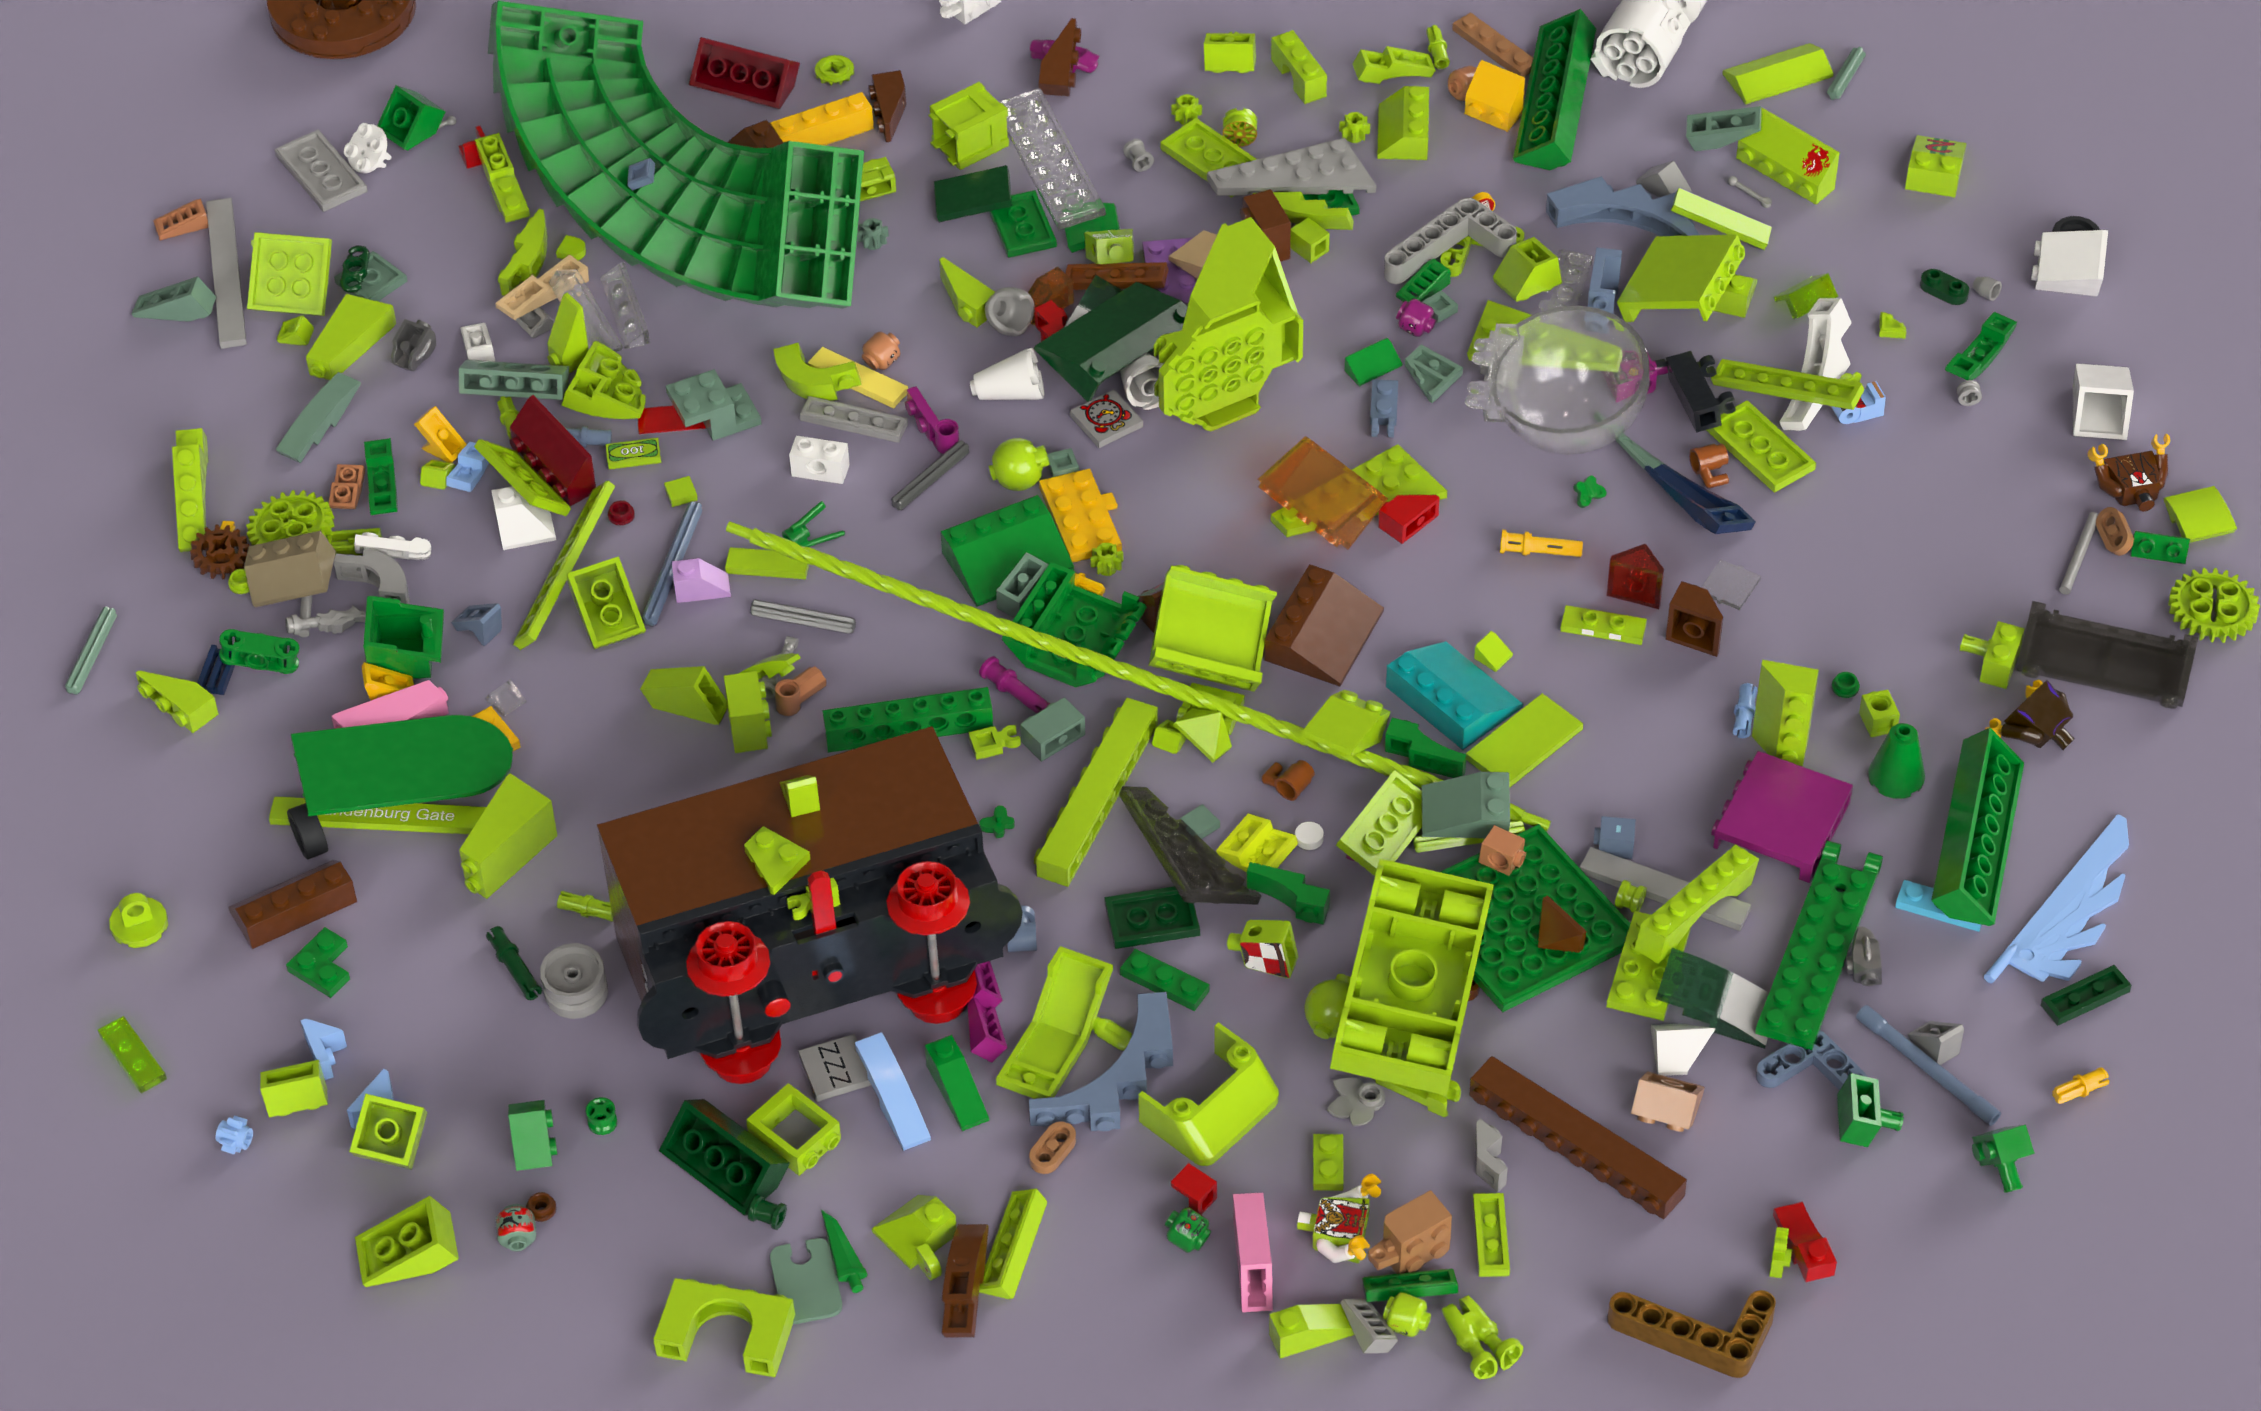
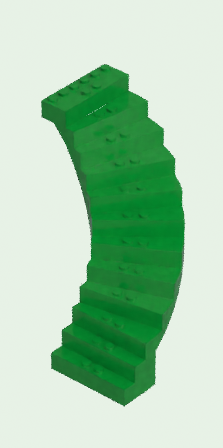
(719, 213)

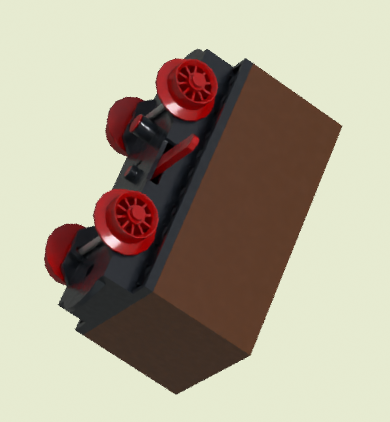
(729, 962)

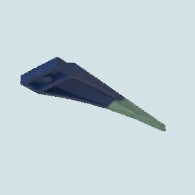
(1704, 506)

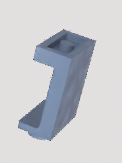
(1605, 279)

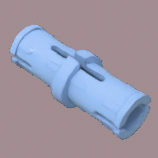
(1745, 710)

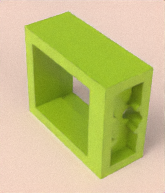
(776, 1110)

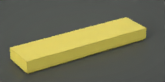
(873, 383)

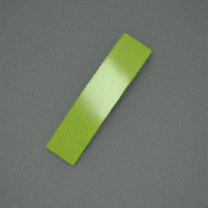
(1317, 210)

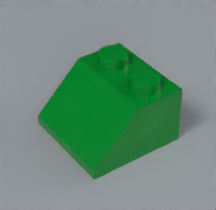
(410, 118)

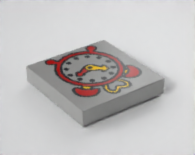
(1106, 418)

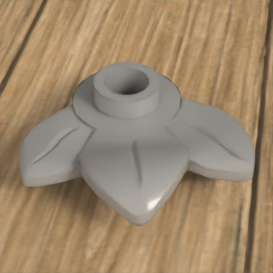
(1354, 1102)

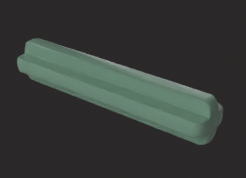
(1846, 73)

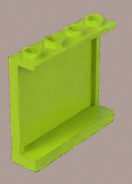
(1682, 274)
(1211, 628)

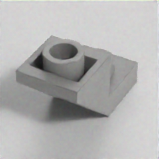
(1487, 1148)

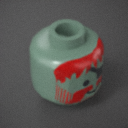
(515, 1226)

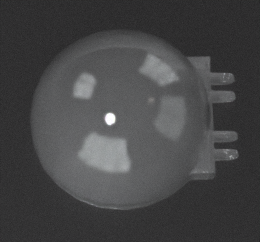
(1563, 378)

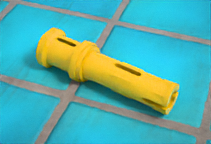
(1539, 544)

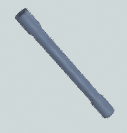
(1976, 1103)

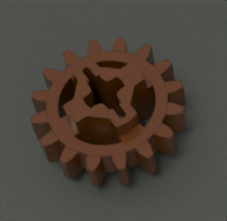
(220, 551)

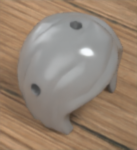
(1010, 311)

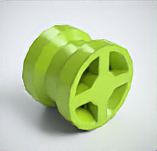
(1630, 896)

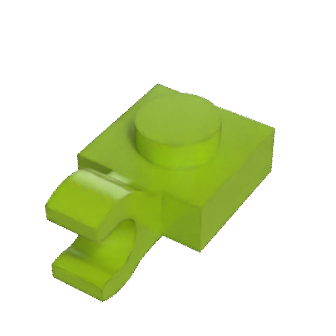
(803, 901)

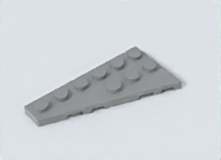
(1303, 170)

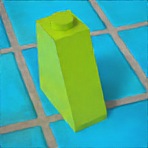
(685, 693)

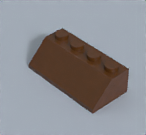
(294, 903)

